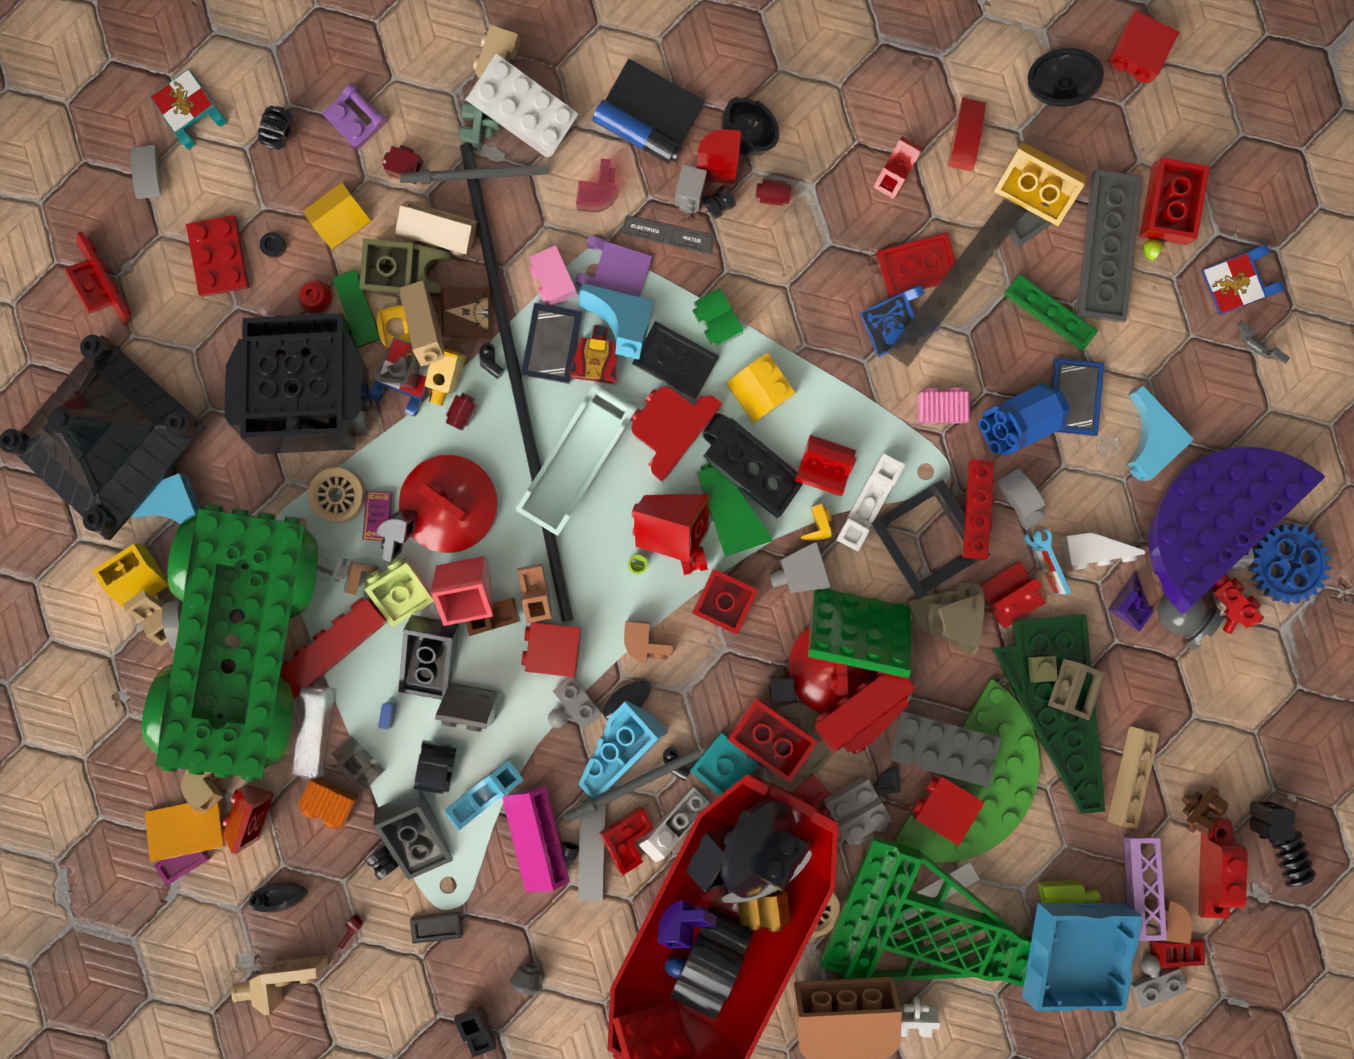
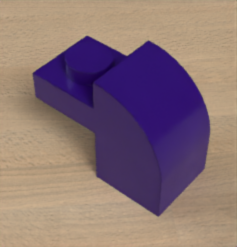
(679, 923)

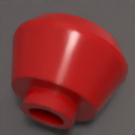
(314, 296)

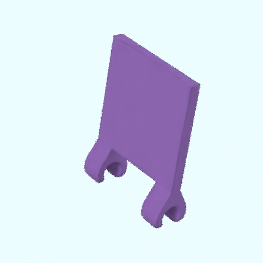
(618, 268)

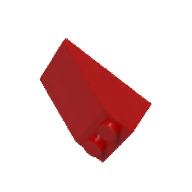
(246, 817)

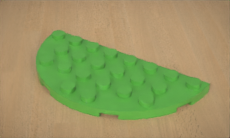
(1010, 787)

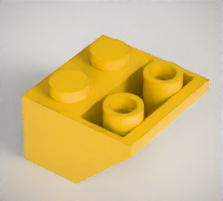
(130, 574)

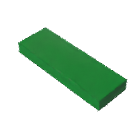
(356, 308)

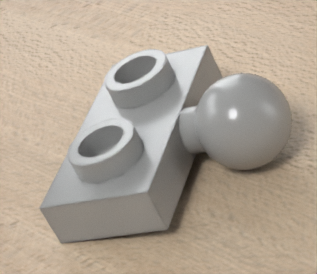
(575, 703)
(1159, 984)

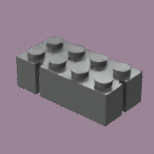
(945, 749)

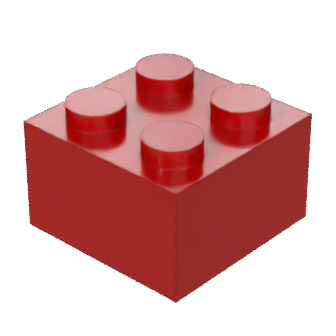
(725, 601)

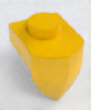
(821, 517)

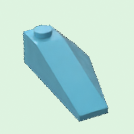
(625, 741)

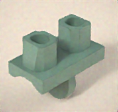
(475, 134)

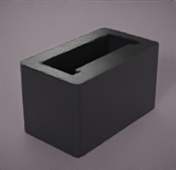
(781, 688)

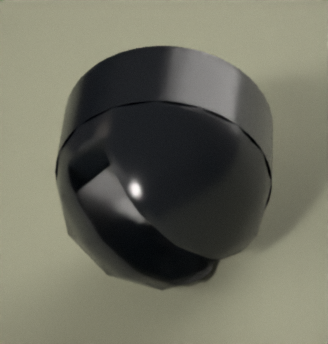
(569, 851)

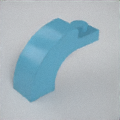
(483, 795)

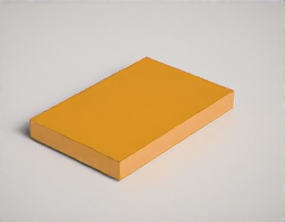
(183, 831)

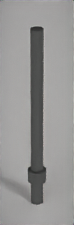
(425, 176)
(590, 805)

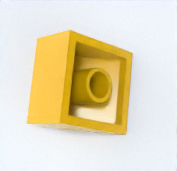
(760, 388)

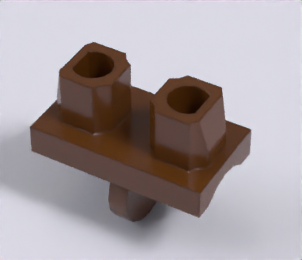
(1198, 818)

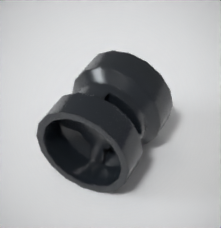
(719, 202)
(381, 862)

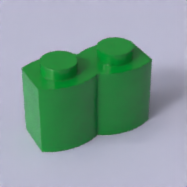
(717, 317)

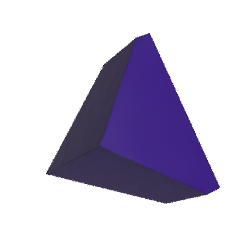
(1131, 604)

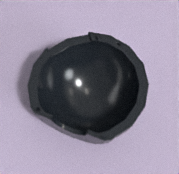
(755, 122)

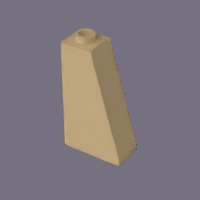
(422, 323)

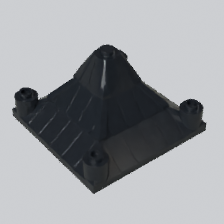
(105, 437)

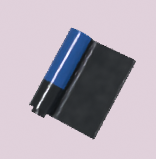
(648, 111)

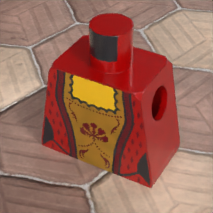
(595, 358)

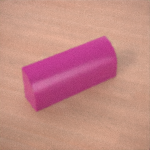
(536, 839)

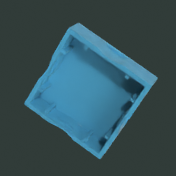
(1081, 956)

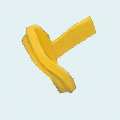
(384, 317)

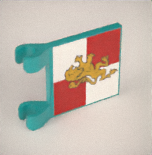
(183, 104)

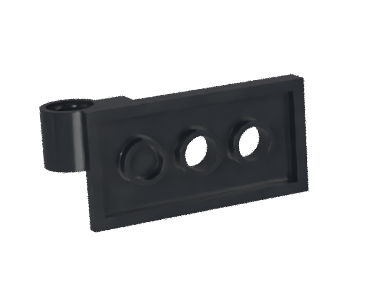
(731, 453)

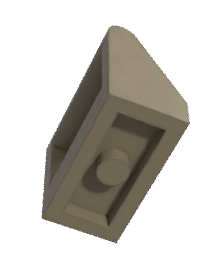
(1069, 686)

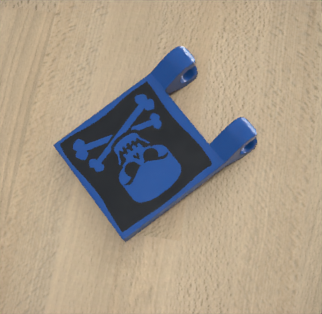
(889, 319)

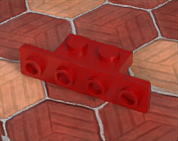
(93, 284)
(978, 509)

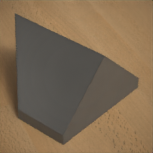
(402, 372)

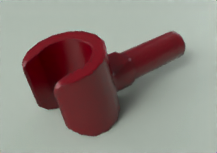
(353, 925)

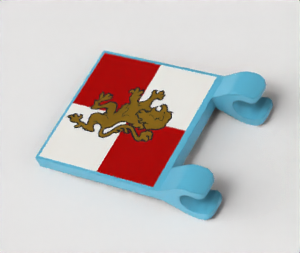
(1048, 561)

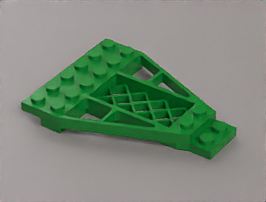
(878, 898)

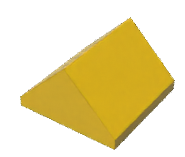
(336, 216)

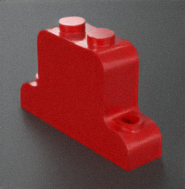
(671, 426)
(1221, 872)

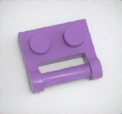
(348, 122)

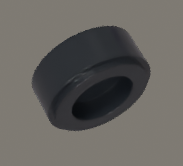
(272, 245)

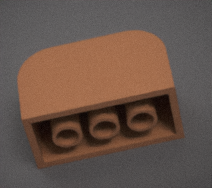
(848, 1018)

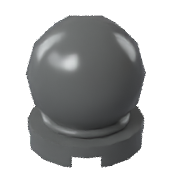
(1193, 623)

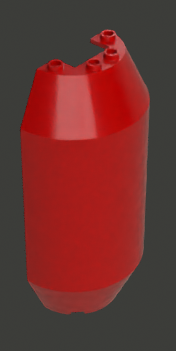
(770, 954)

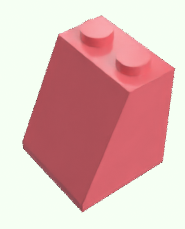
(462, 590)

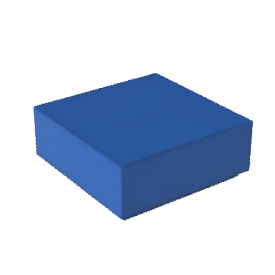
(387, 715)

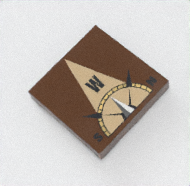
(465, 312)

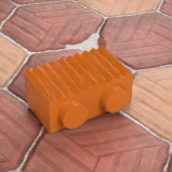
(327, 803)

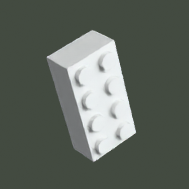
(521, 106)

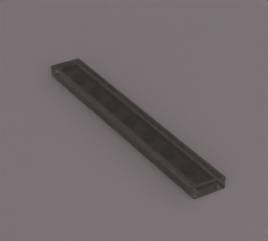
(956, 282)

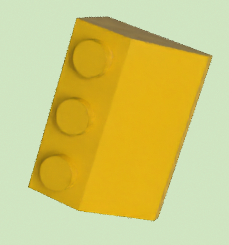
(1039, 178)

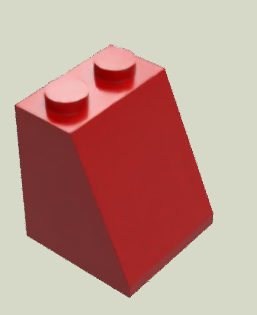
(671, 524)

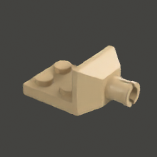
(266, 985)

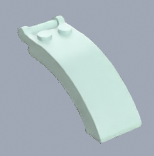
(575, 460)

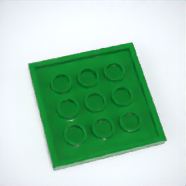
(860, 632)

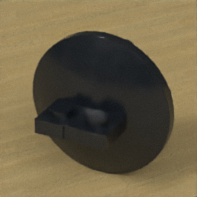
(762, 849)

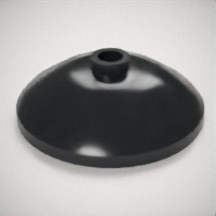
(1065, 77)

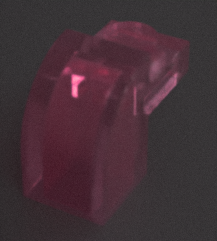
(600, 195)

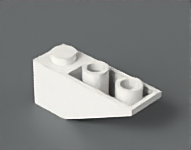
(1090, 548)
(673, 825)

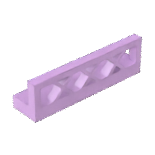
(1135, 882)

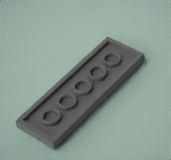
(1109, 246)

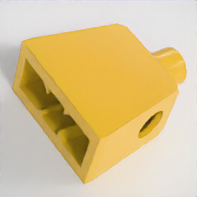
(451, 369)

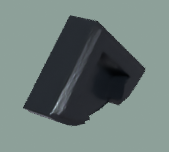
(888, 782)

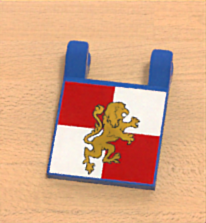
(1238, 282)
(396, 350)

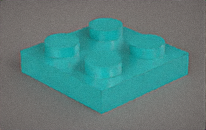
(723, 765)

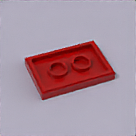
(916, 263)

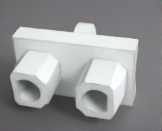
(919, 1017)

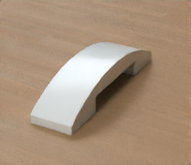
(870, 501)

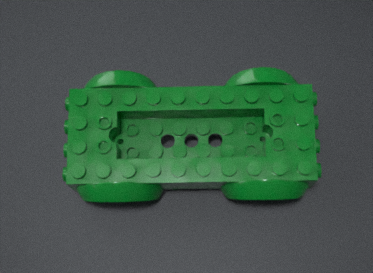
(195, 710)

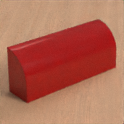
(720, 155)

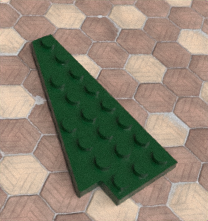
(1066, 738)

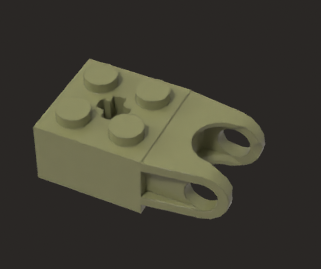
(409, 265)

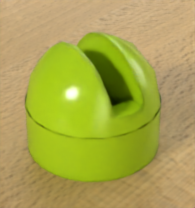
(1152, 249)
(637, 568)

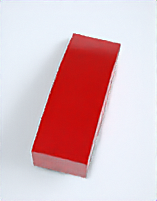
(967, 134)

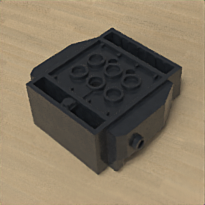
(330, 385)

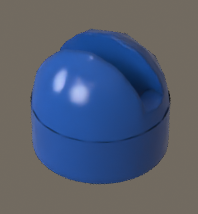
(674, 966)

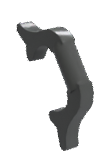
(1246, 336)

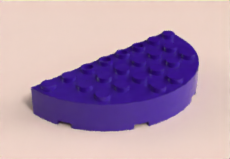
(1220, 514)

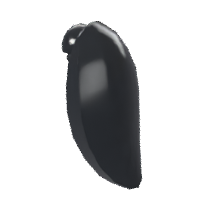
(634, 693)
(277, 897)

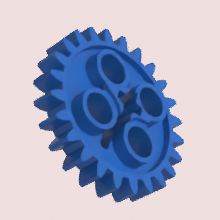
(1310, 572)

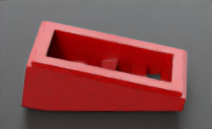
(1162, 951)

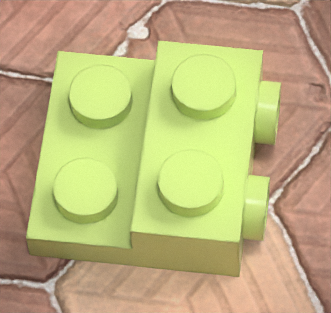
(398, 591)

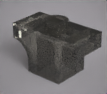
(357, 763)

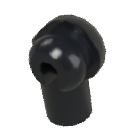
(487, 360)
(670, 754)

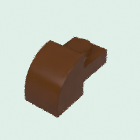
(503, 614)

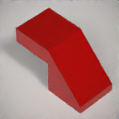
(898, 167)

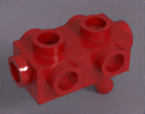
(1239, 606)

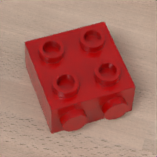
(1142, 47)
(551, 649)
(947, 808)

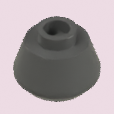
(527, 979)

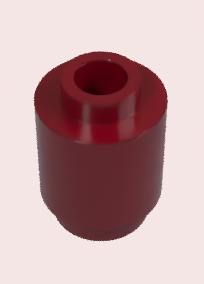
(773, 192)
(461, 411)

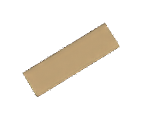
(1133, 777)

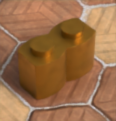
(767, 911)

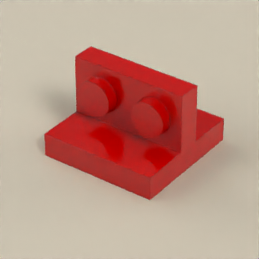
(826, 465)
(1012, 594)

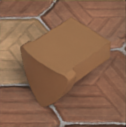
(354, 574)

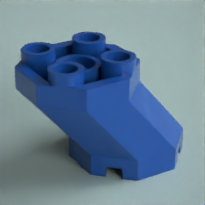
(1024, 419)

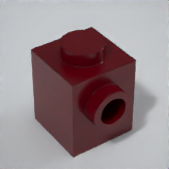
(401, 161)

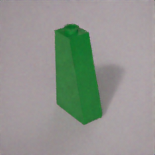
(731, 514)

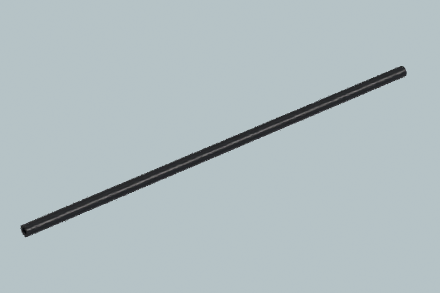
(514, 372)

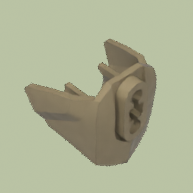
(952, 615)

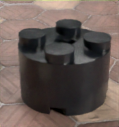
(433, 766)

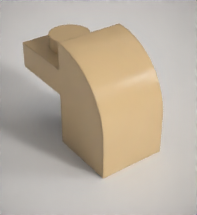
(149, 612)
(200, 791)

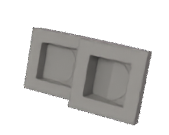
(145, 172)

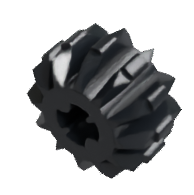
(275, 127)

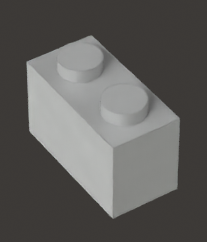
(690, 189)

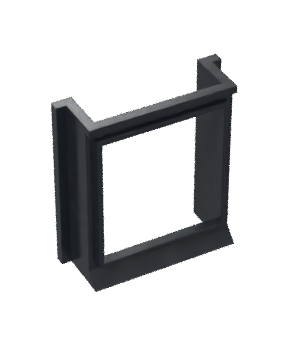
(956, 517)

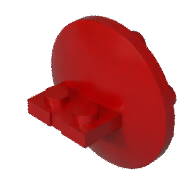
(452, 503)
(823, 682)

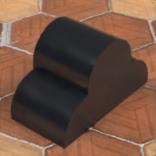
(712, 964)

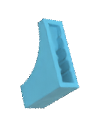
(624, 313)
(1160, 436)
(171, 499)

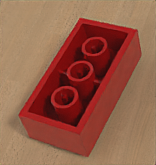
(862, 710)

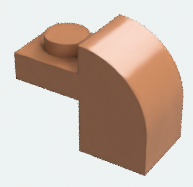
(534, 593)
(638, 645)
(1177, 920)

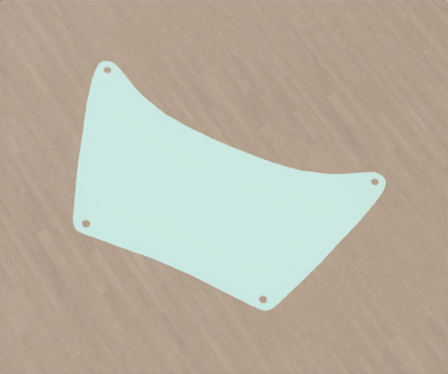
(591, 544)

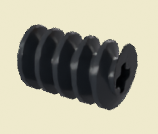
(1295, 861)

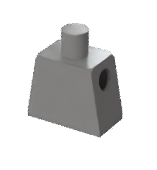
(802, 571)

